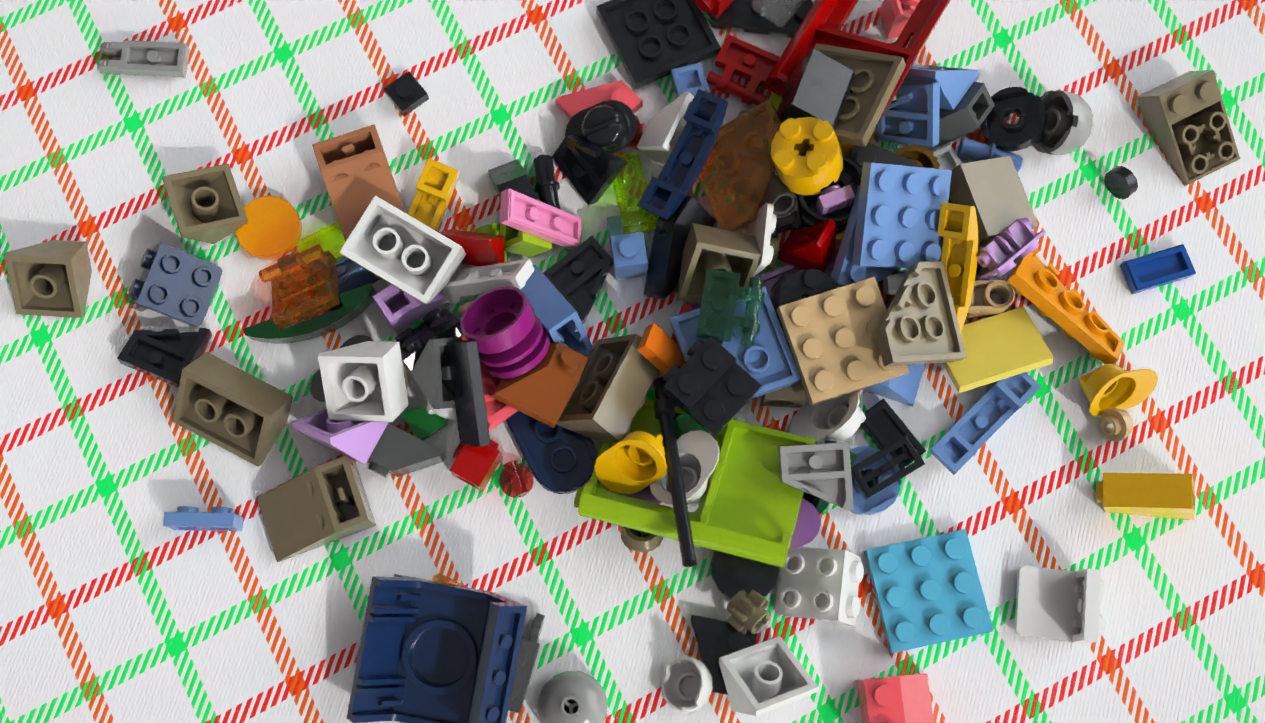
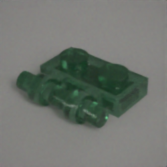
(719, 304)

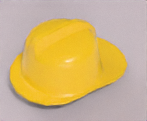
(1116, 387)
(632, 463)

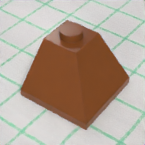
(546, 387)

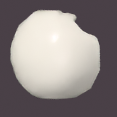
(686, 684)

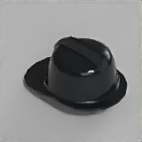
(606, 124)

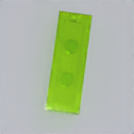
(628, 191)

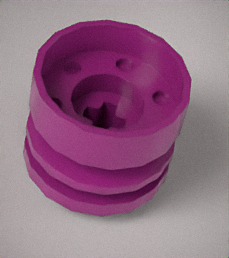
(506, 332)

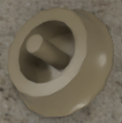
(640, 541)

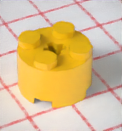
(806, 155)

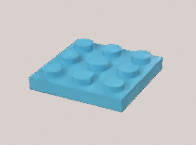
(928, 591)

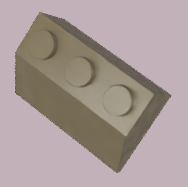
(609, 390)
(231, 408)

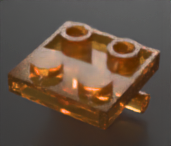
(302, 285)

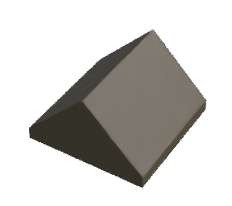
(205, 203)

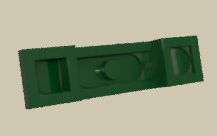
(353, 303)

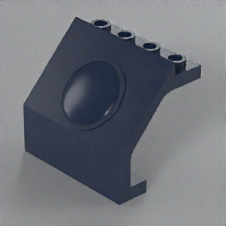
(435, 653)

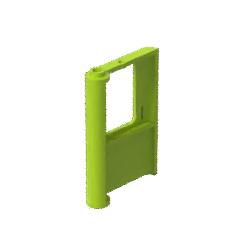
(744, 503)

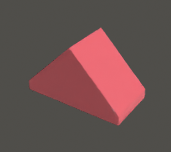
(895, 15)

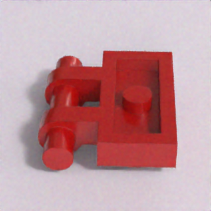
(746, 62)

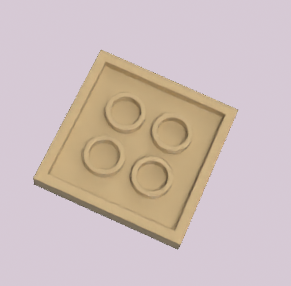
(837, 340)

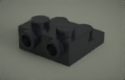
(710, 385)

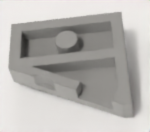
(819, 471)

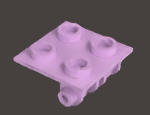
(1013, 241)

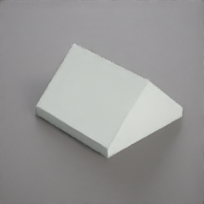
(764, 677)

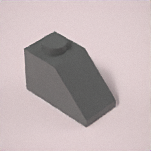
(402, 453)

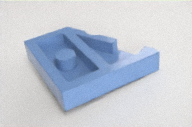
(912, 118)

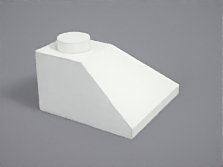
(665, 130)

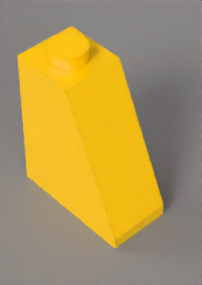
(1148, 494)

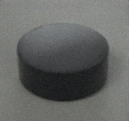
(1121, 182)

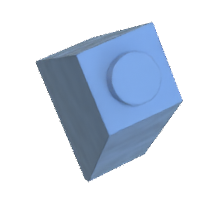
(556, 313)

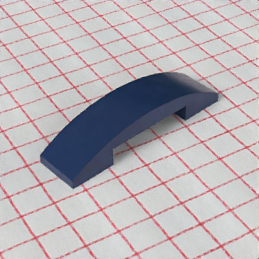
(687, 157)

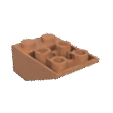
(355, 172)

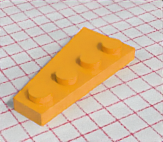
(1065, 307)

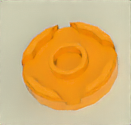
(270, 228)

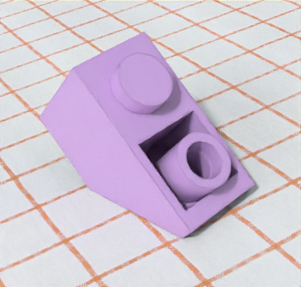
(403, 309)

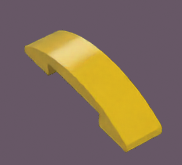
(433, 194)
(959, 253)

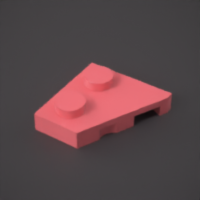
(578, 101)

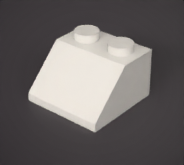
(364, 382)

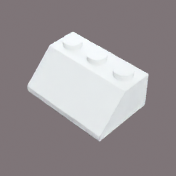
(403, 251)

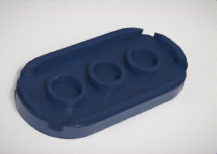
(555, 455)

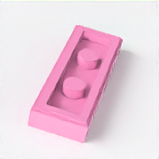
(540, 219)

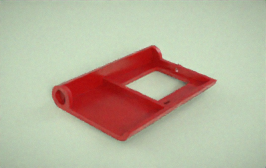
(824, 27)

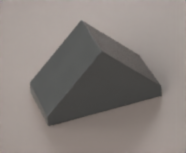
(434, 374)

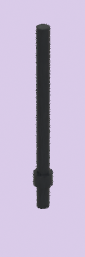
(664, 412)

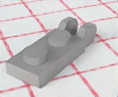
(145, 58)

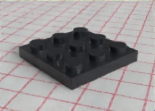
(657, 36)

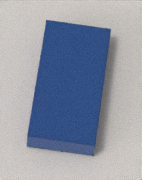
(1157, 269)

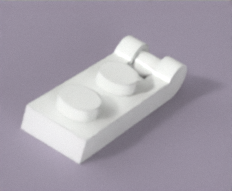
(486, 278)

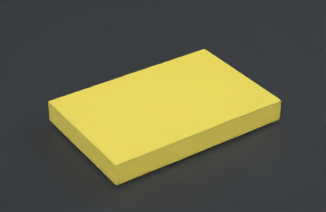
(998, 350)

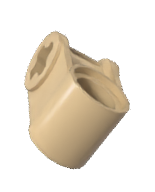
(981, 303)

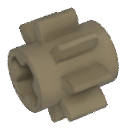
(748, 611)

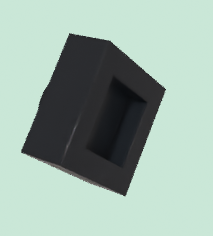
(406, 93)

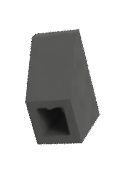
(967, 114)

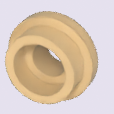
(1116, 424)

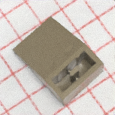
(1190, 124)
(316, 508)

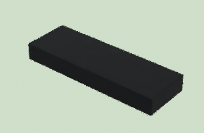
(468, 393)

